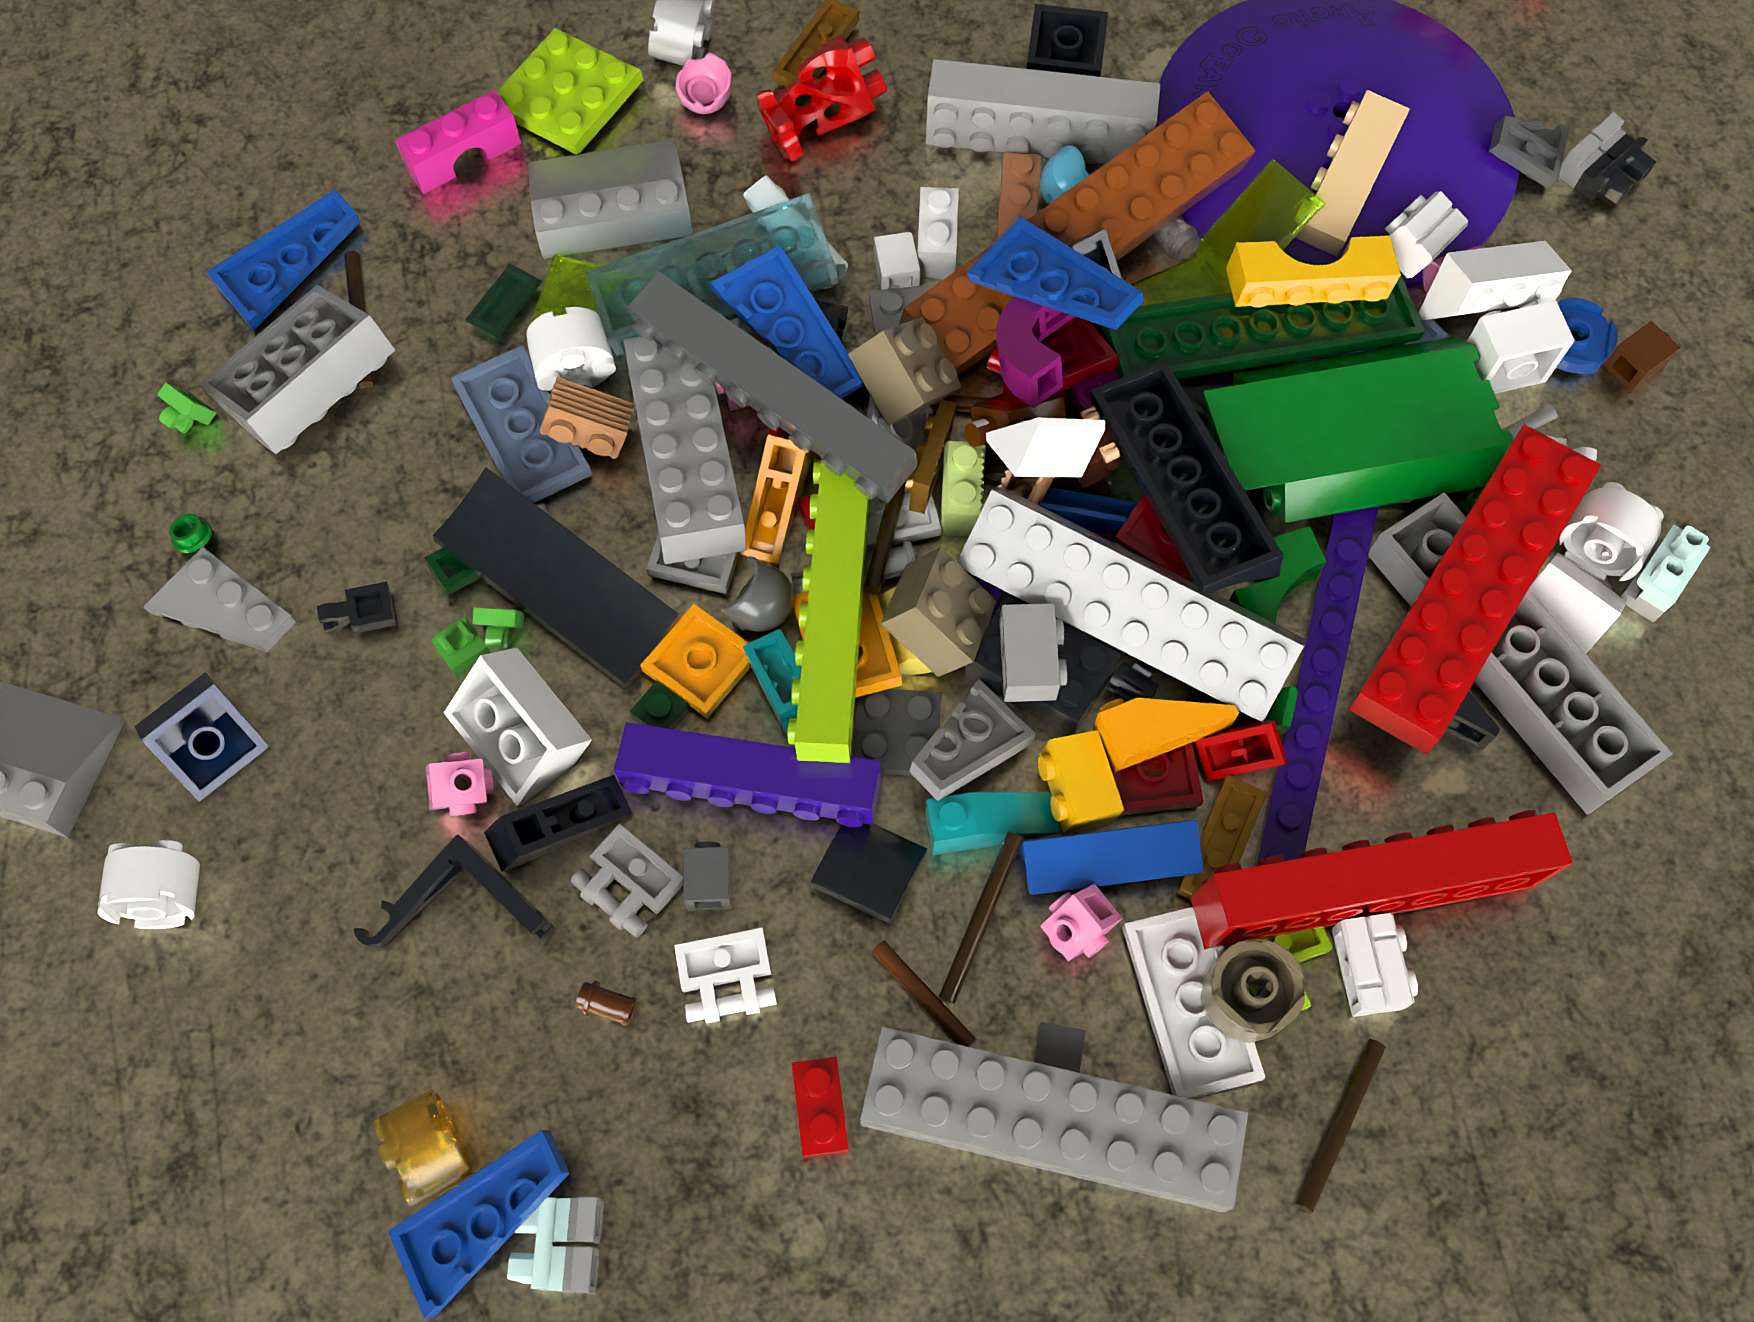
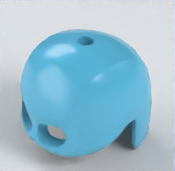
(1062, 173)

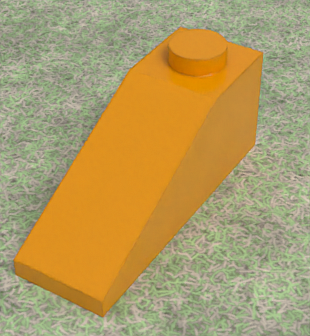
(775, 498)
(1152, 727)

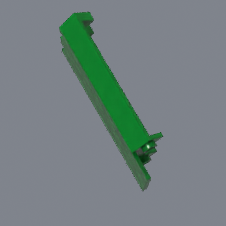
(1360, 428)

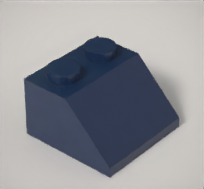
(201, 737)

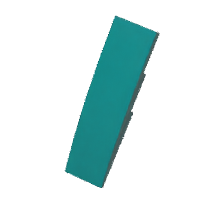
(775, 669)

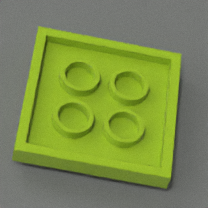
(568, 90)

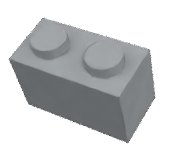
(1031, 652)

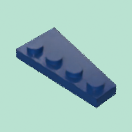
(277, 262)
(1052, 274)
(787, 318)
(469, 1223)

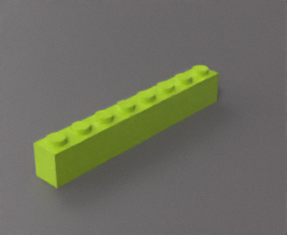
(830, 620)

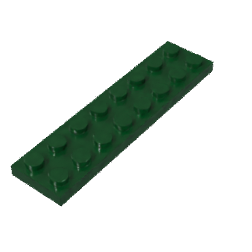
(1217, 337)

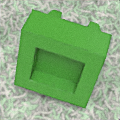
(183, 408)
(498, 624)
(459, 645)

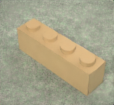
(1353, 170)

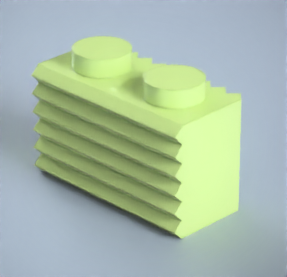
(961, 487)

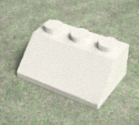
(1495, 280)
(516, 724)

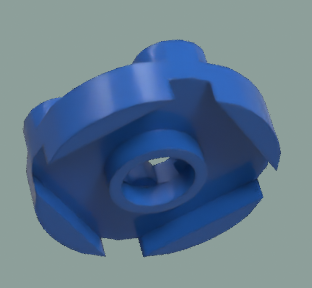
(1598, 335)

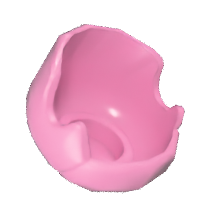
(704, 84)

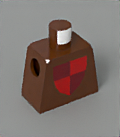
(1006, 411)

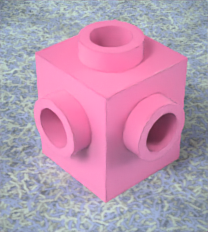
(441, 785)
(1080, 922)

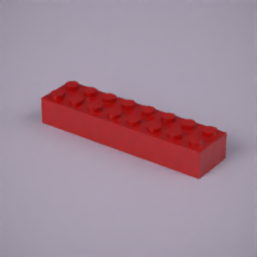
(1475, 589)
(1379, 878)

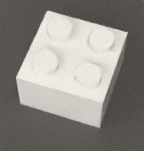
(1520, 345)

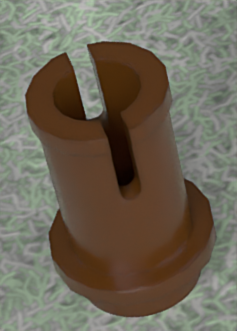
(605, 1003)

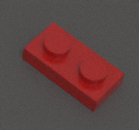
(819, 1107)

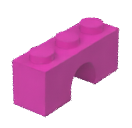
(433, 148)

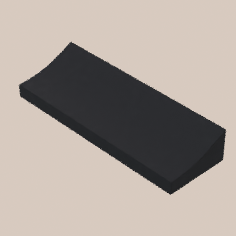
(1187, 479)
(556, 578)

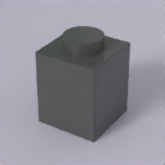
(707, 877)

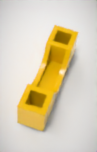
(1266, 275)

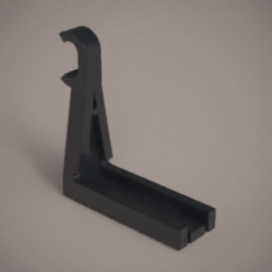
(439, 876)

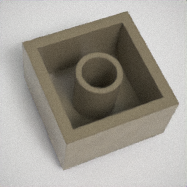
(905, 370)
(939, 612)

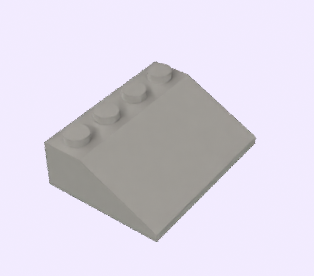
(608, 199)
(298, 368)
(50, 757)

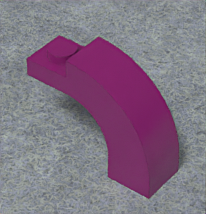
(1025, 363)

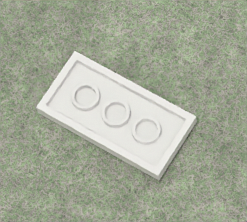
(1171, 976)

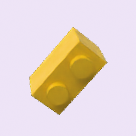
(1080, 782)

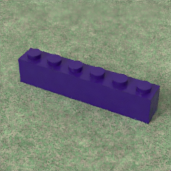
(747, 774)

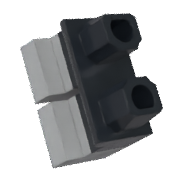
(1602, 157)

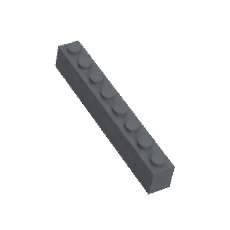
(772, 387)

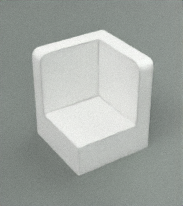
(896, 261)

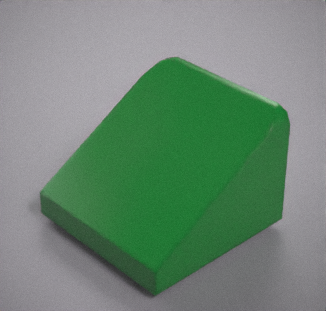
(1283, 709)

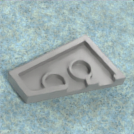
(220, 601)

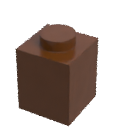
(1641, 356)

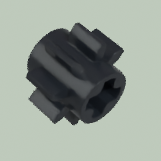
(1133, 682)

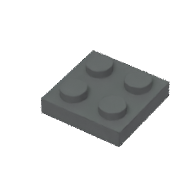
(895, 727)

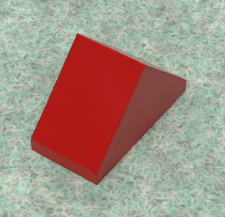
(1241, 749)

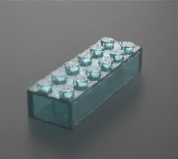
(709, 255)

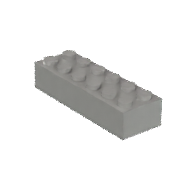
(1036, 110)
(684, 456)

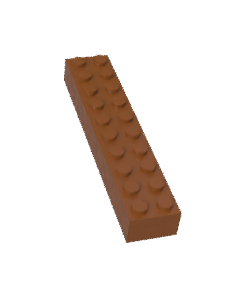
(1127, 196)

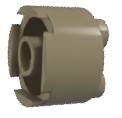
(1274, 1005)

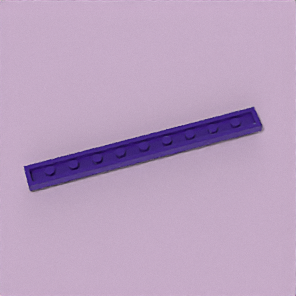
(1318, 685)

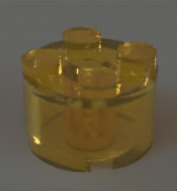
(423, 1146)

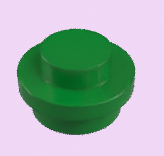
(190, 533)

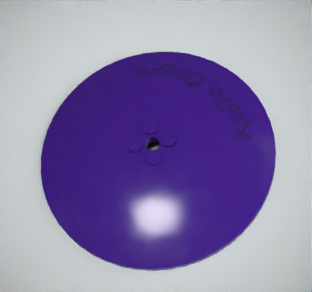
(1296, 62)

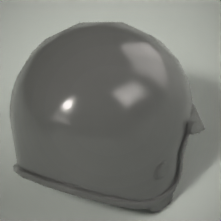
(763, 600)

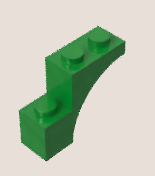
(1300, 564)

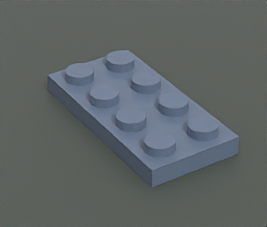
(508, 416)

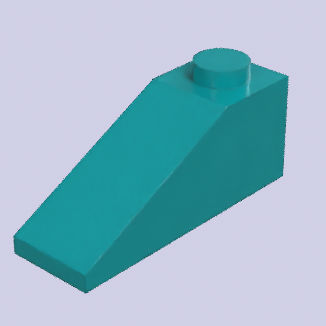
(985, 817)

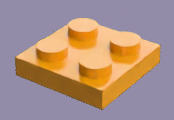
(698, 660)

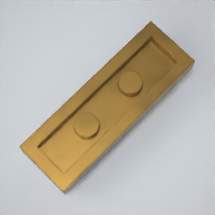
(829, 21)
(930, 456)
(1226, 830)

